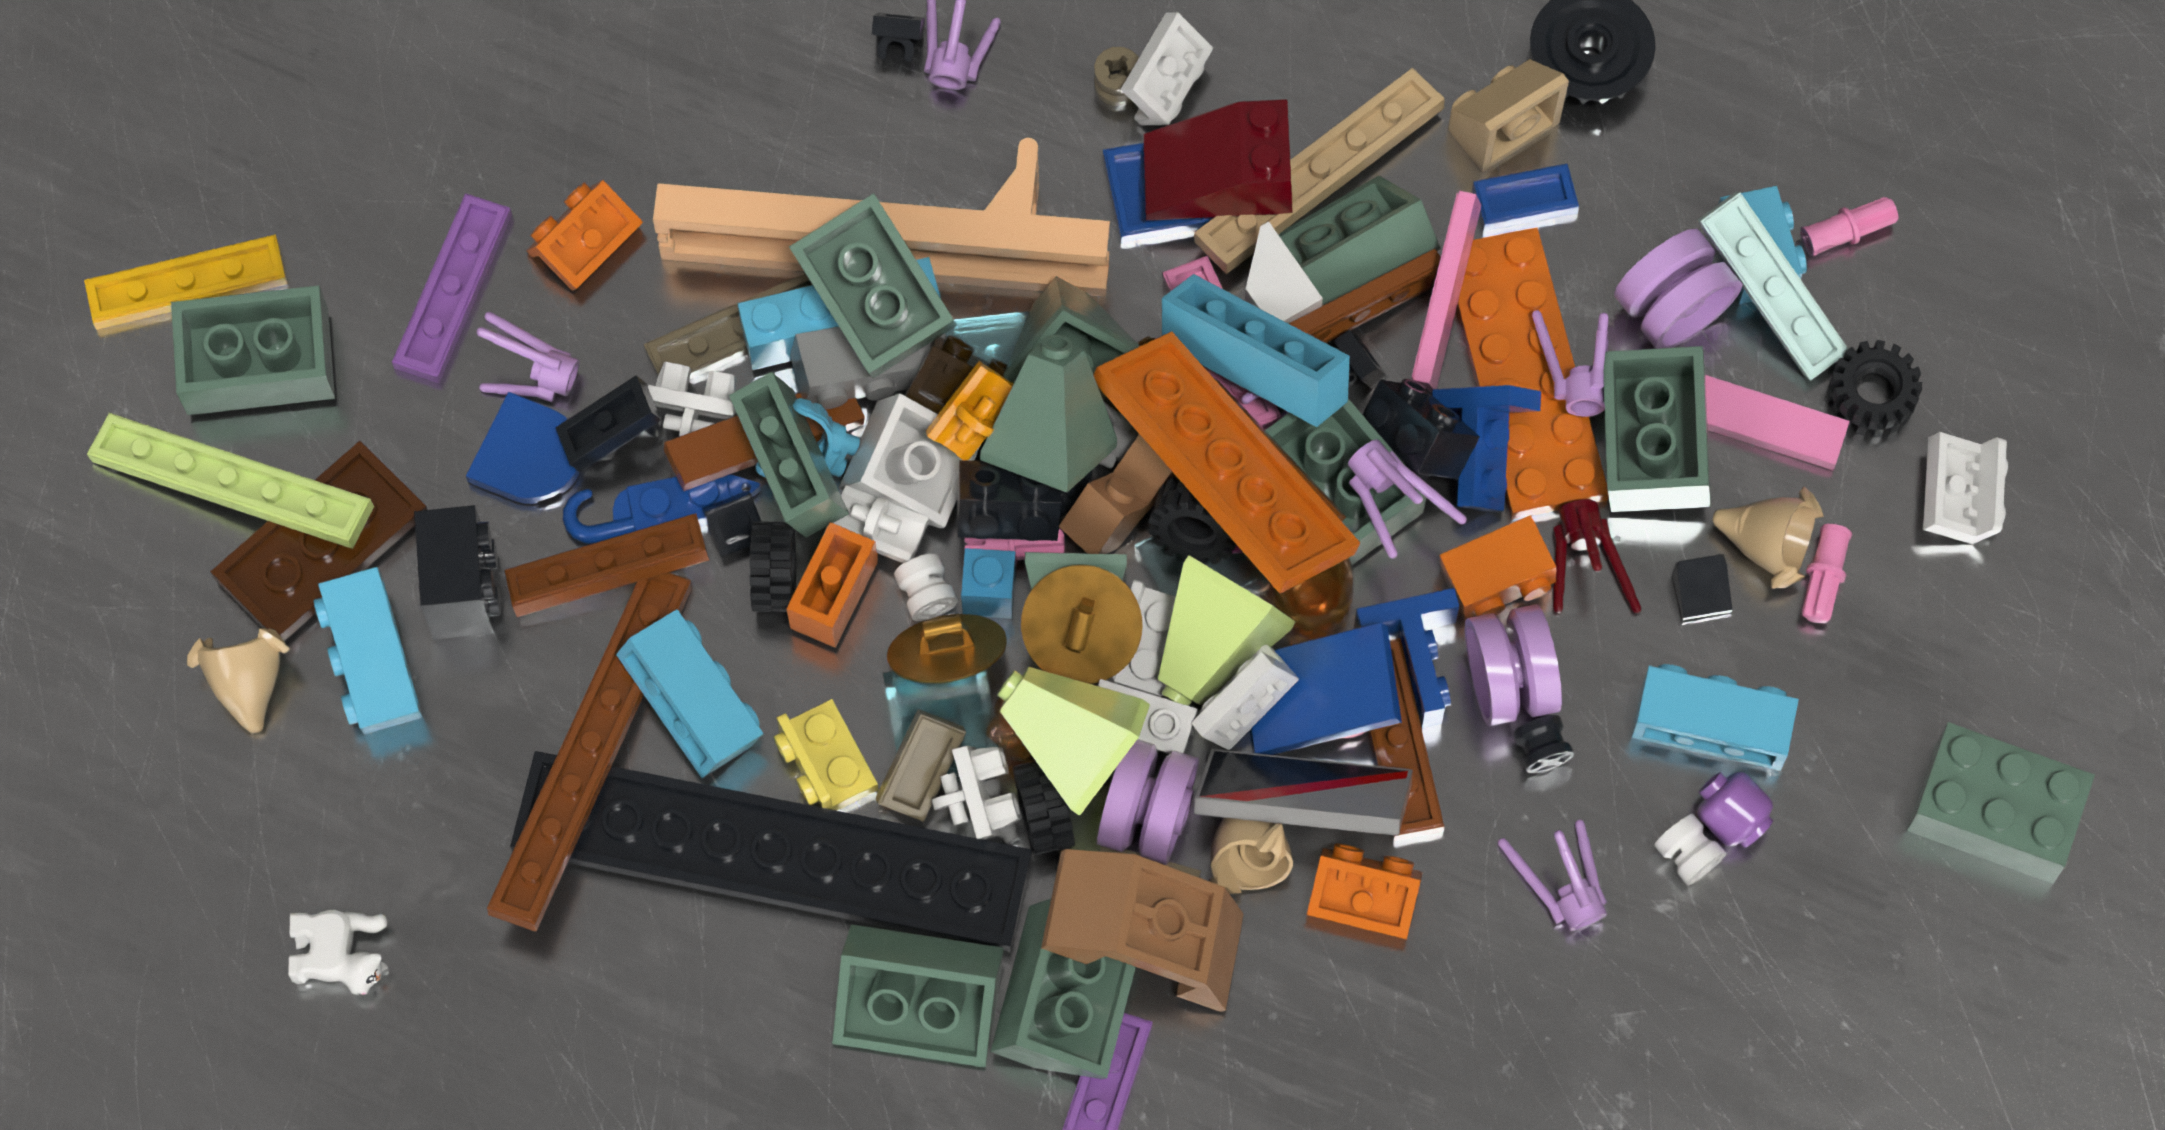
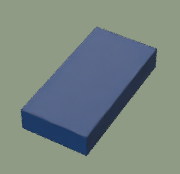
(1526, 197)

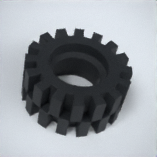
(1884, 363)
(1182, 534)
(772, 566)
(1043, 810)

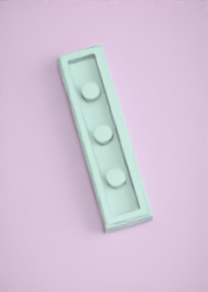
(1773, 285)

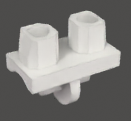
(672, 395)
(891, 526)
(986, 813)

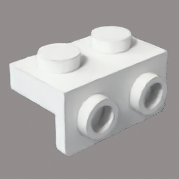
(1965, 487)

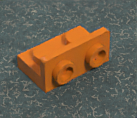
(584, 233)
(1365, 890)

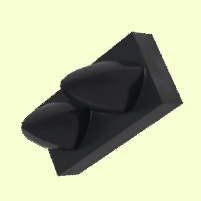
(610, 423)

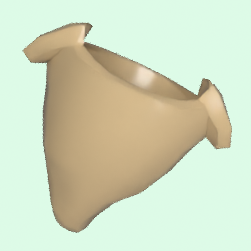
(1773, 533)
(242, 674)
(1249, 855)

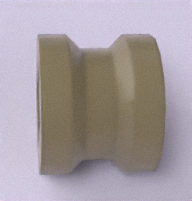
(1107, 85)

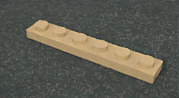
(1329, 164)

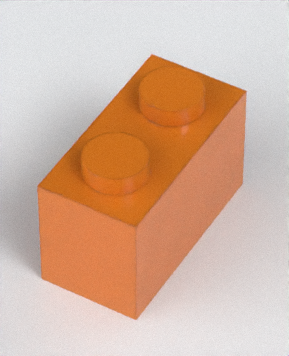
(1499, 569)
(832, 584)

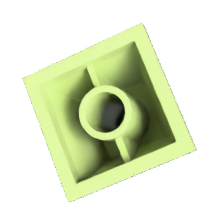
(1213, 633)
(1072, 729)

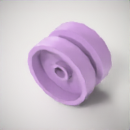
(1678, 289)
(1513, 665)
(1155, 803)

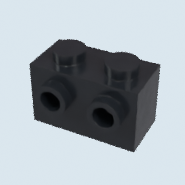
(1420, 429)
(1004, 504)

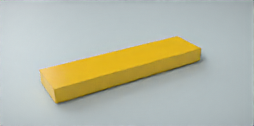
(206, 274)

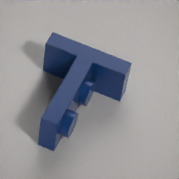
(1487, 413)
(1408, 620)

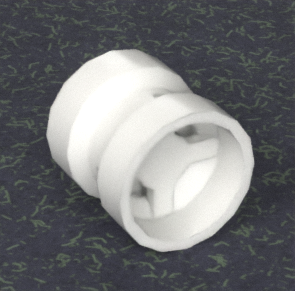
(925, 587)
(1690, 849)

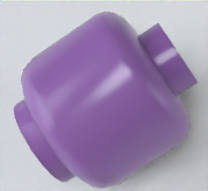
(1735, 809)

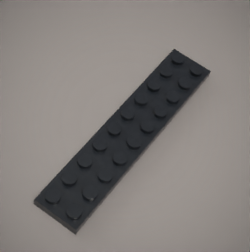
(797, 856)

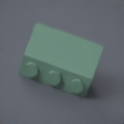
(1360, 237)
(917, 995)
(1059, 1009)

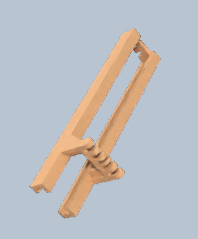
(983, 248)

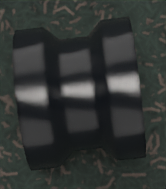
(1543, 743)

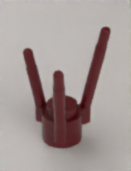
(1585, 531)

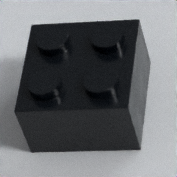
(456, 572)

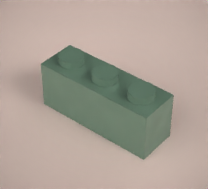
(788, 455)

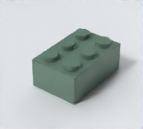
(873, 286)
(252, 350)
(1656, 429)
(1324, 457)
(2001, 803)

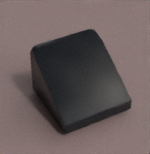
(1702, 586)

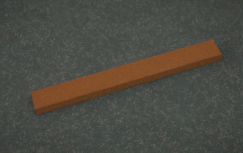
(581, 764)

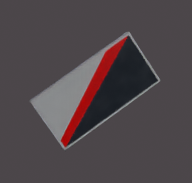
(1304, 792)

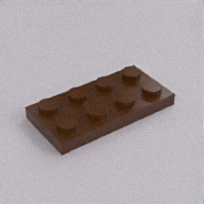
(280, 568)

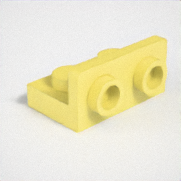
(826, 756)

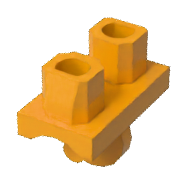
(971, 412)

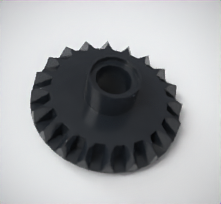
(1612, 27)

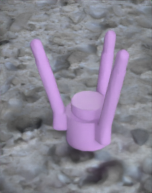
(951, 64)
(551, 367)
(1585, 385)
(1381, 469)
(1582, 899)

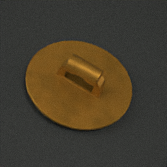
(1082, 623)
(947, 648)

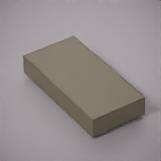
(919, 765)

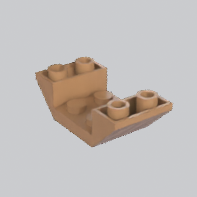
(1146, 919)

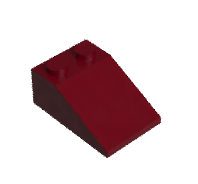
(1220, 163)

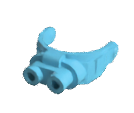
(834, 441)

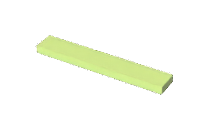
(231, 480)

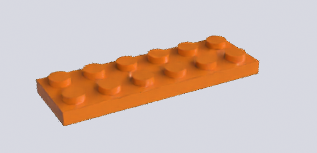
(1548, 450)
(1226, 462)

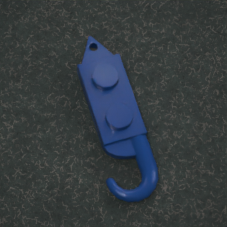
(651, 505)

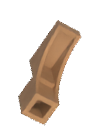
(1118, 501)

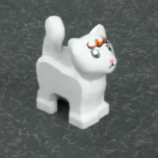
(330, 949)

